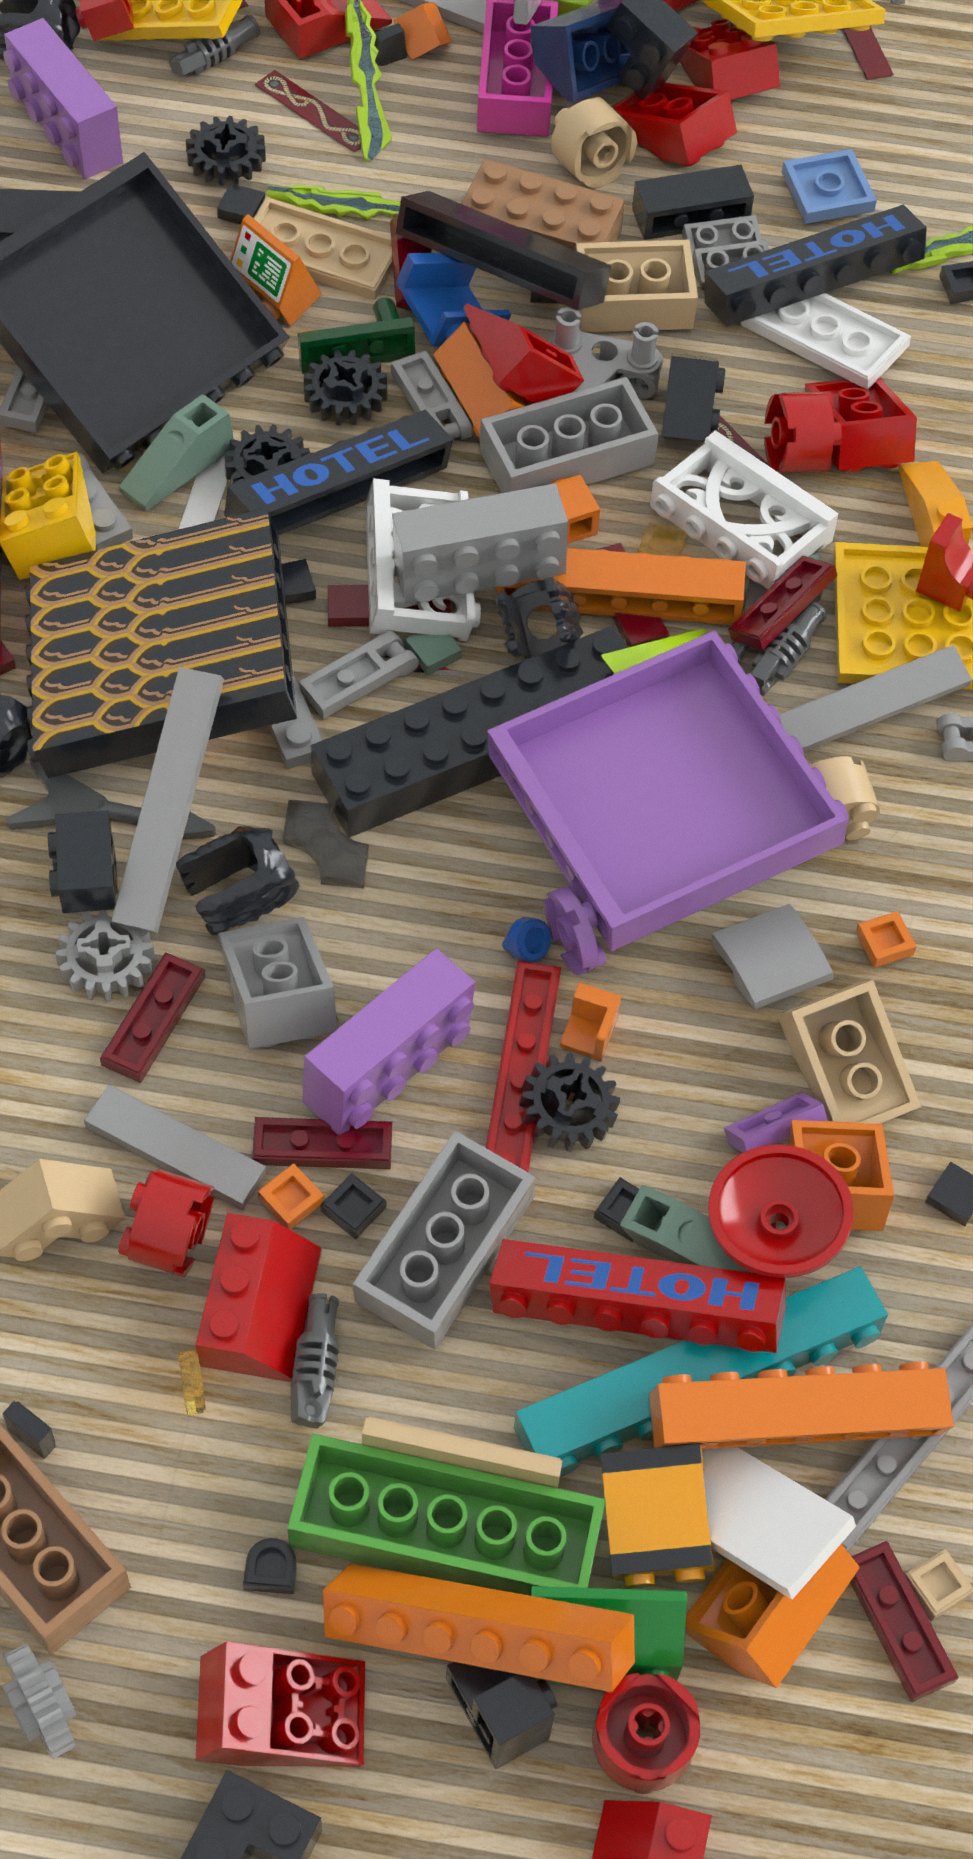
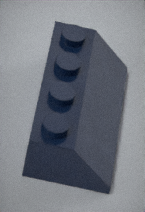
(580, 51)

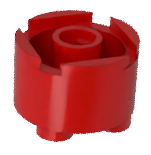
(801, 432)
(167, 1221)
(645, 1702)

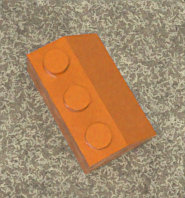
(472, 378)
(758, 1626)

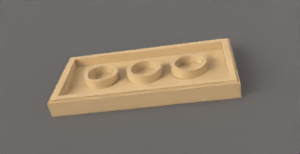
(331, 248)
(462, 1451)

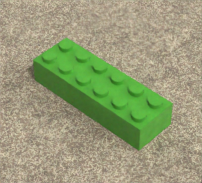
(441, 1519)

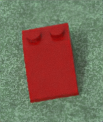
(679, 121)
(873, 425)

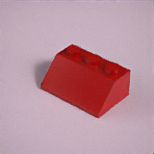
(257, 1298)
(650, 1831)

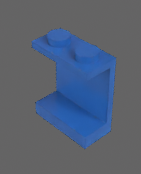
(437, 292)

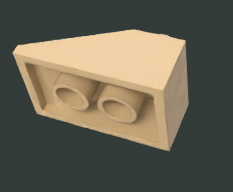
(850, 1055)

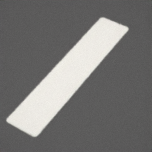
(205, 495)

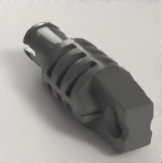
(205, 53)
(787, 648)
(315, 1363)

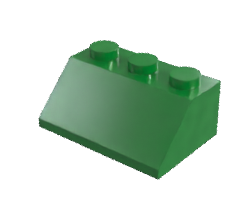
(657, 1622)

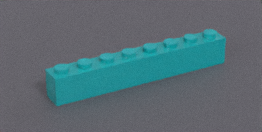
(617, 1406)

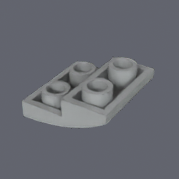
(722, 242)
(772, 956)

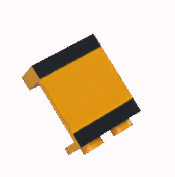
(657, 1515)

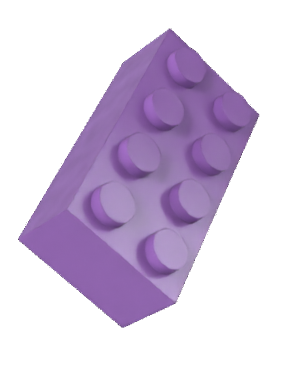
(63, 98)
(388, 1043)

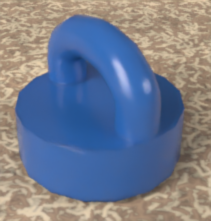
(528, 939)

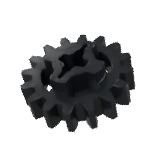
(225, 150)
(345, 387)
(261, 452)
(592, 1105)

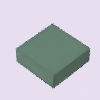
(433, 650)

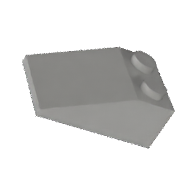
(278, 983)

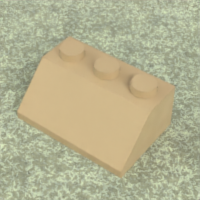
(645, 284)

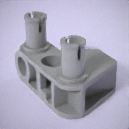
(617, 357)

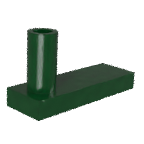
(383, 340)

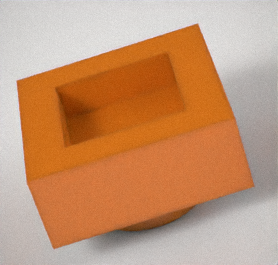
(886, 939)
(291, 1197)

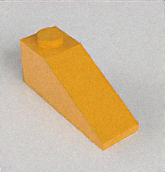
(931, 497)

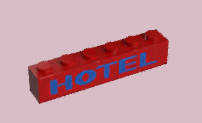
(638, 1295)

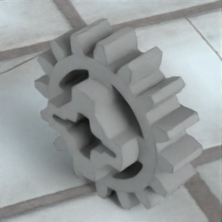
(87, 967)
(39, 1701)

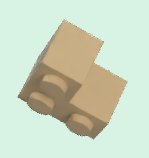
(56, 1202)

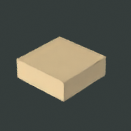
(939, 1584)

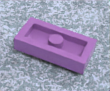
(773, 1123)

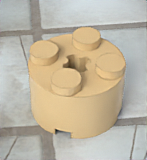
(593, 142)
(853, 788)

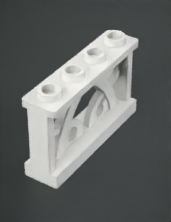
(751, 479)
(385, 595)

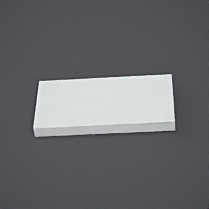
(834, 337)
(769, 1520)

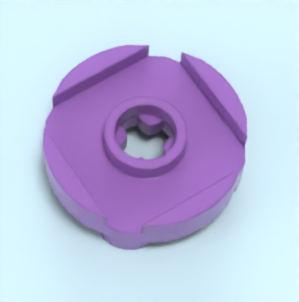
(573, 926)

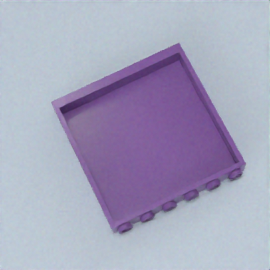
(666, 788)

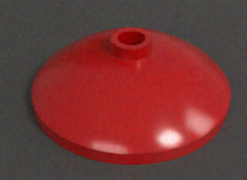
(785, 1187)

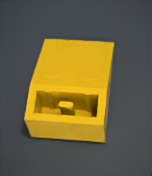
(45, 513)

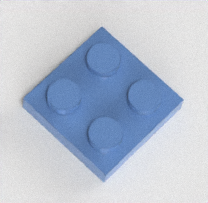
(828, 186)

